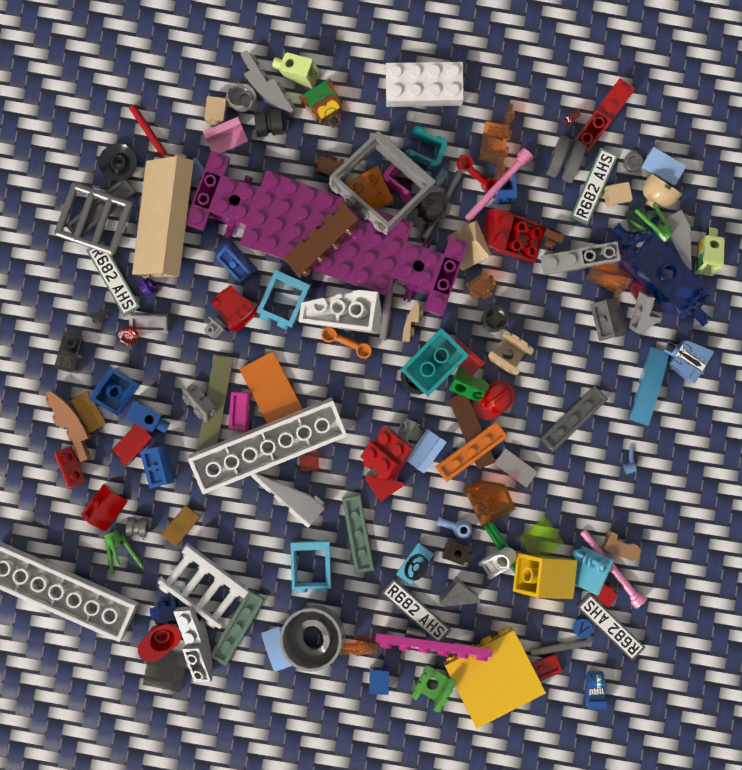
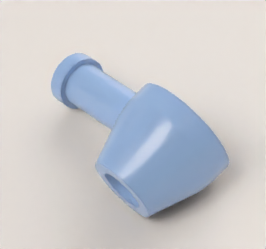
(456, 527)

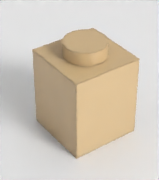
(216, 110)

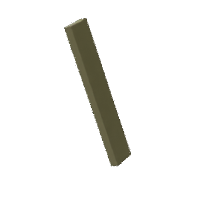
(217, 395)

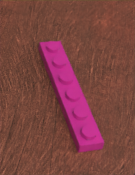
(441, 648)

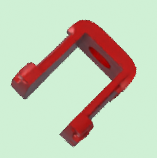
(234, 308)

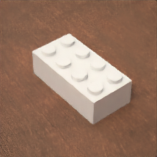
(424, 84)

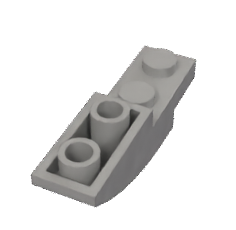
(269, 91)
(580, 258)
(197, 645)

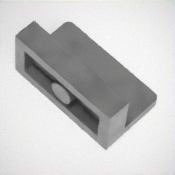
(608, 319)

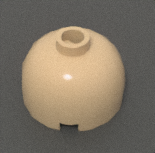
(659, 192)

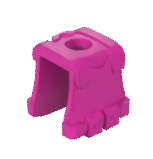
(389, 176)

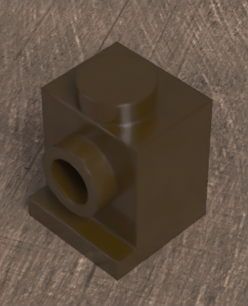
(449, 549)

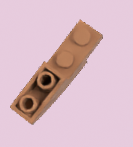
(67, 417)

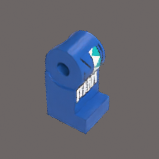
(595, 690)

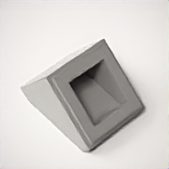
(415, 633)

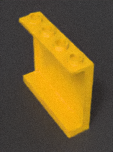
(495, 685)

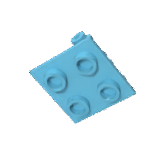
(591, 569)

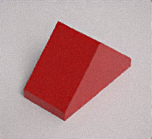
(383, 488)

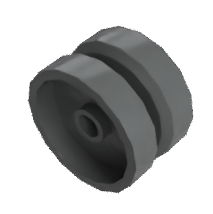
(567, 159)

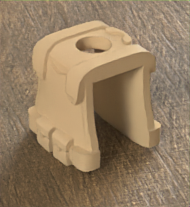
(517, 346)

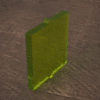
(541, 538)

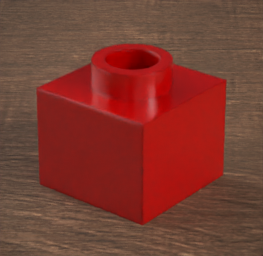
(607, 594)

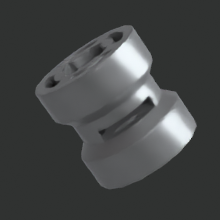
(137, 527)

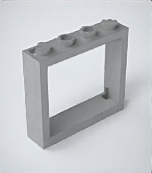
(401, 161)

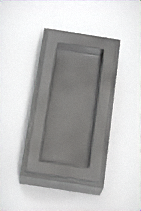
(149, 322)

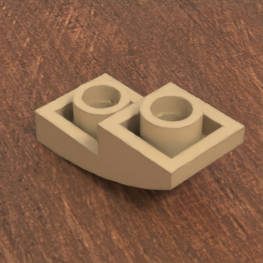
(413, 318)

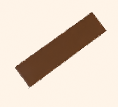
(469, 425)

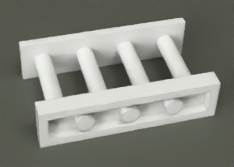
(206, 566)

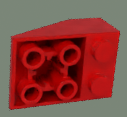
(512, 235)

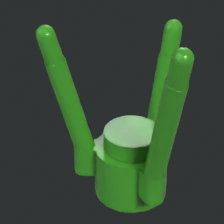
(661, 231)
(113, 541)

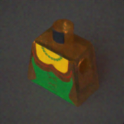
(323, 103)

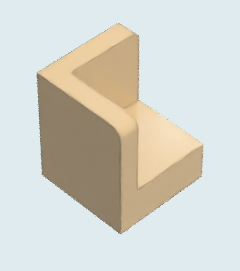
(617, 194)

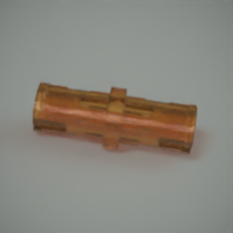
(360, 648)

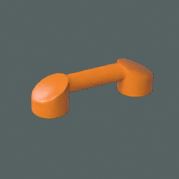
(362, 349)

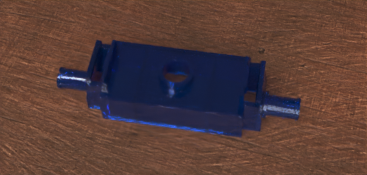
(682, 293)

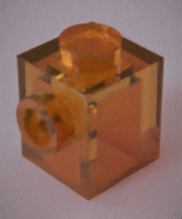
(481, 286)

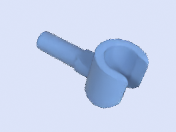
(631, 466)

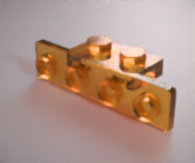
(494, 141)

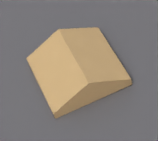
(477, 247)

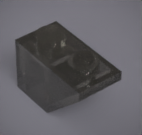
(70, 353)

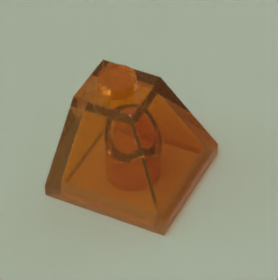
(489, 500)

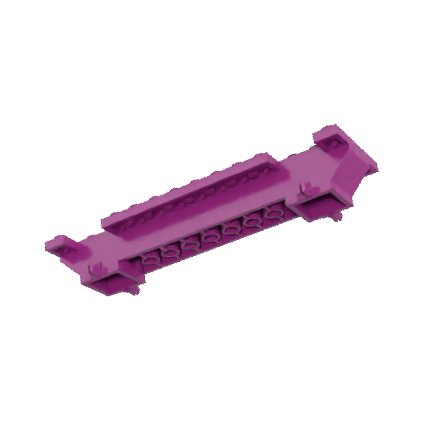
(288, 210)

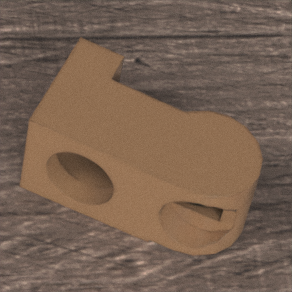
(626, 550)

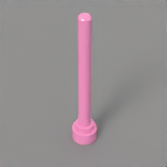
(524, 157)
(637, 598)

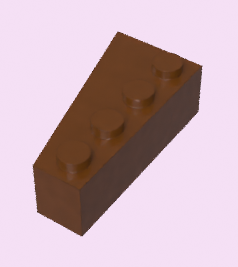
(322, 241)

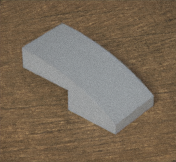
(516, 468)

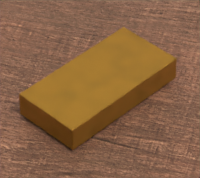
(89, 412)
(180, 525)

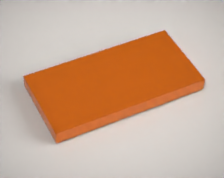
(270, 388)

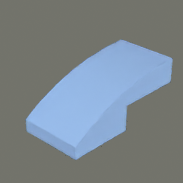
(272, 644)

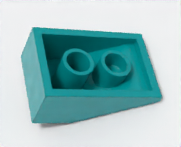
(434, 362)

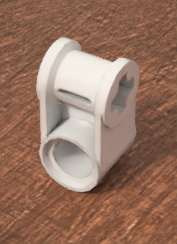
(496, 564)

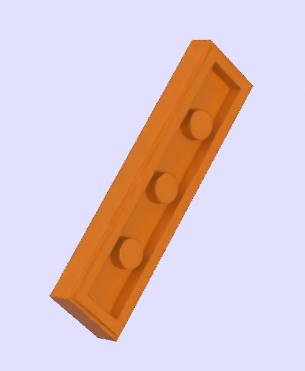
(471, 451)

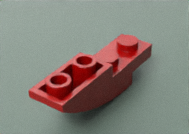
(605, 113)

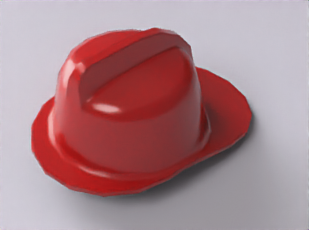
(495, 401)
(159, 642)

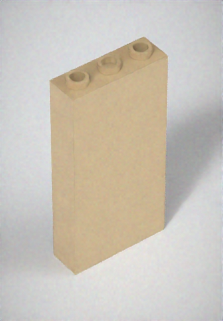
(163, 216)

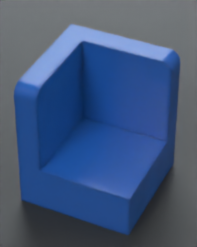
(379, 680)

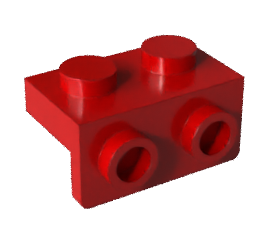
(70, 467)

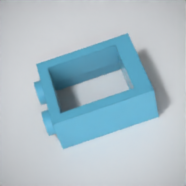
(290, 281)
(302, 587)

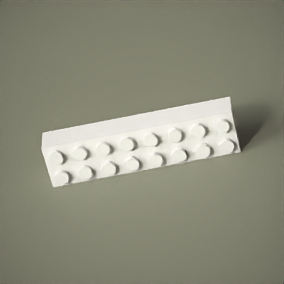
(267, 445)
(65, 593)

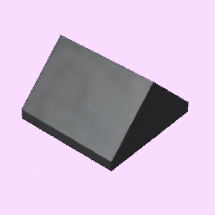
(458, 594)

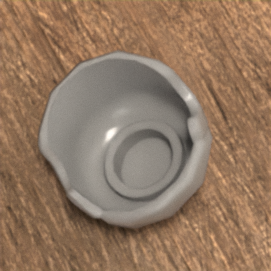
(241, 97)

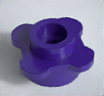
(148, 286)

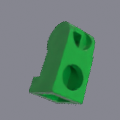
(468, 385)

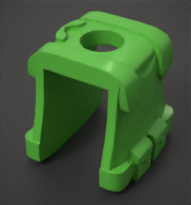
(440, 693)

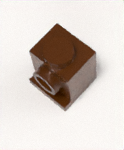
(327, 165)

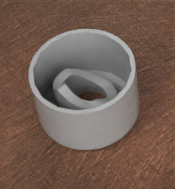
(295, 648)

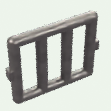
(109, 200)

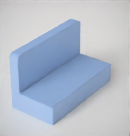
(663, 166)
(426, 451)

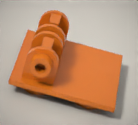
(372, 188)

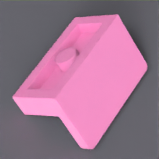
(226, 136)

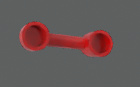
(465, 163)

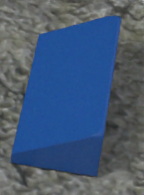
(236, 262)

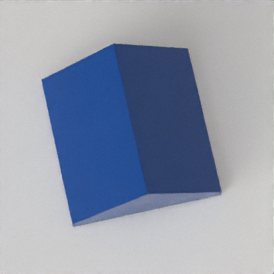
(114, 391)

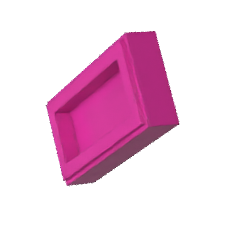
(239, 411)

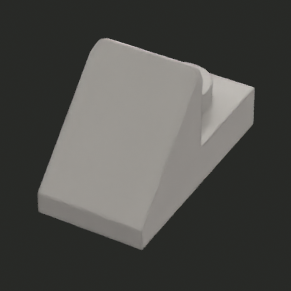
(642, 316)

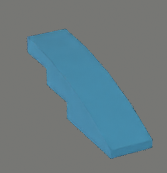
(649, 386)

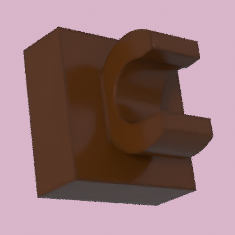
(553, 235)

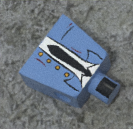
(688, 359)

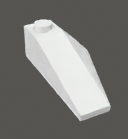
(348, 311)
(300, 504)

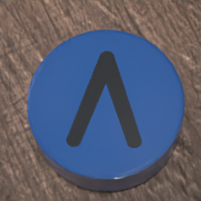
(582, 628)

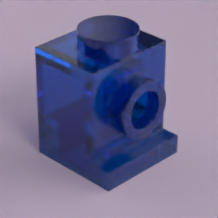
(164, 611)

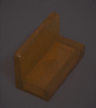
(609, 277)

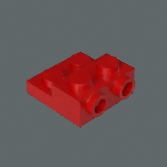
(386, 454)

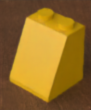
(545, 576)

